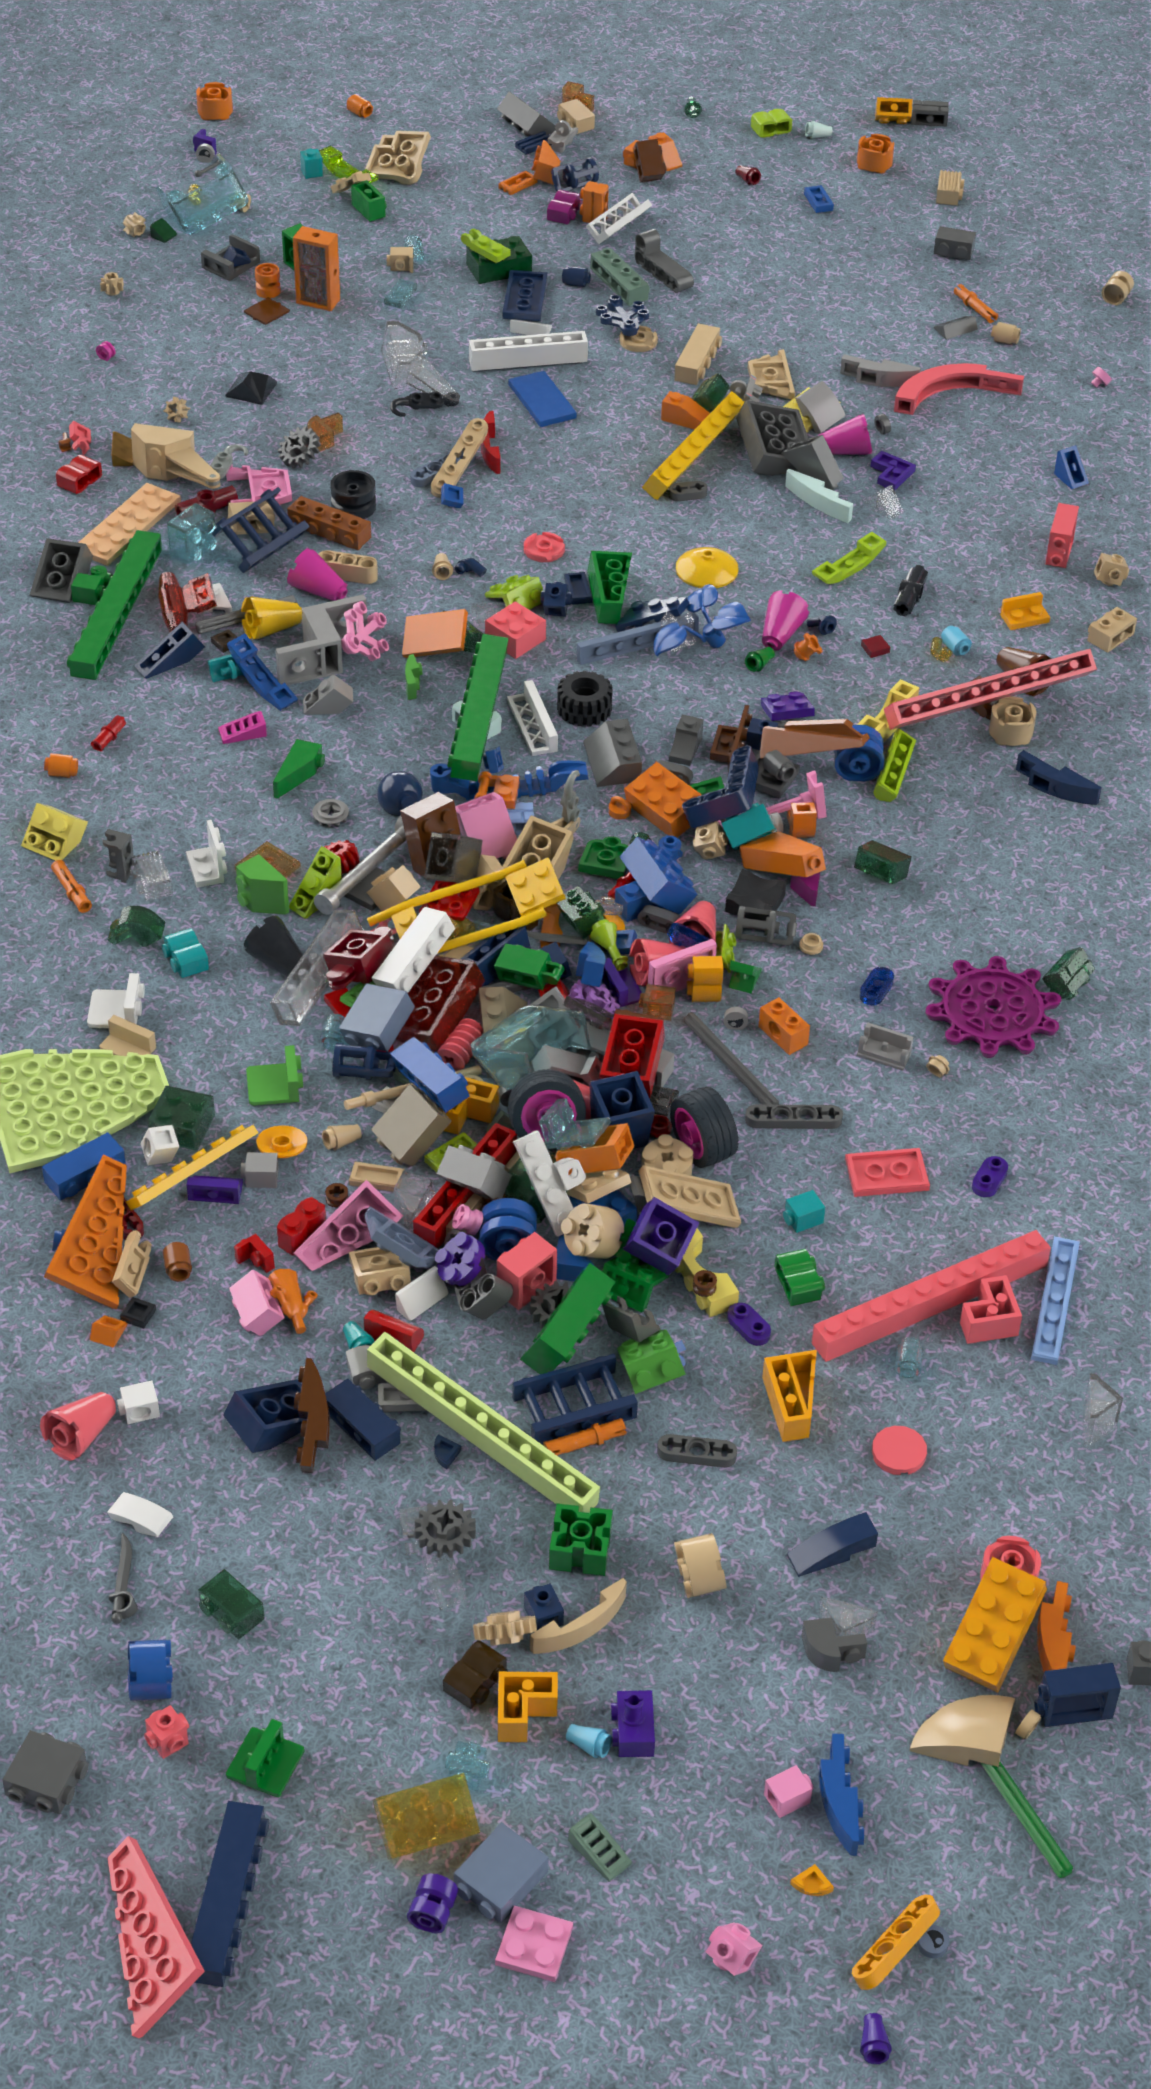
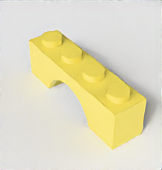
(900, 691)
(726, 1292)

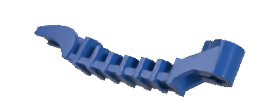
(557, 771)

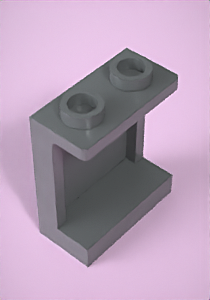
(224, 268)

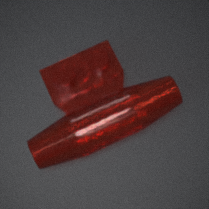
(178, 601)

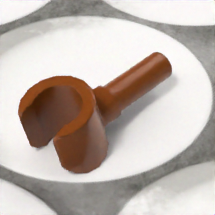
(64, 444)

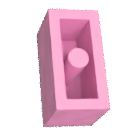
(255, 1304)

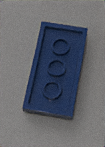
(525, 295)

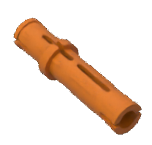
(970, 299)
(79, 899)
(595, 1435)

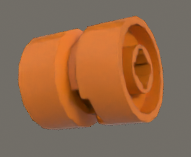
(267, 280)

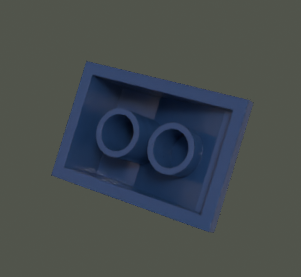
(265, 1415)

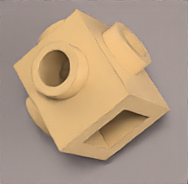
(1111, 569)
(710, 840)

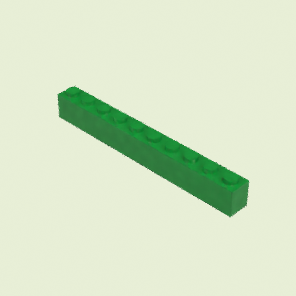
(114, 605)
(477, 708)

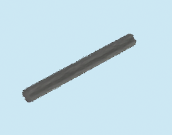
(729, 1059)

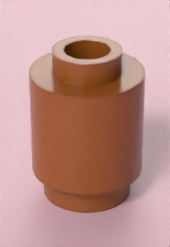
(177, 1261)

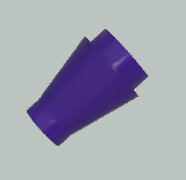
(875, 2042)

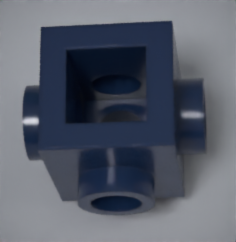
(556, 599)

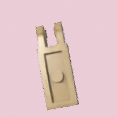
(132, 1264)

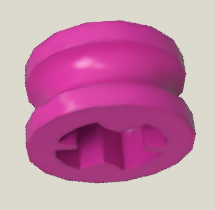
(105, 350)

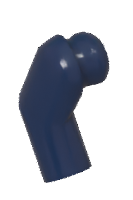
(468, 565)

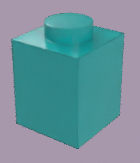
(311, 163)
(804, 1211)

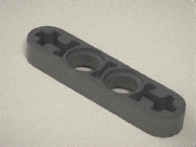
(793, 1113)

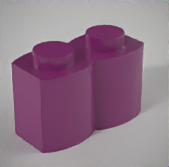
(564, 206)

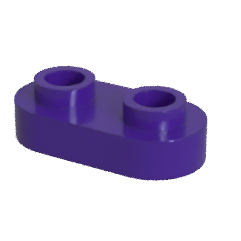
(992, 1171)
(747, 1323)

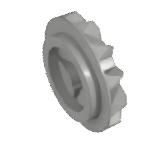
(322, 809)

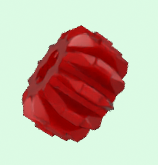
(347, 852)

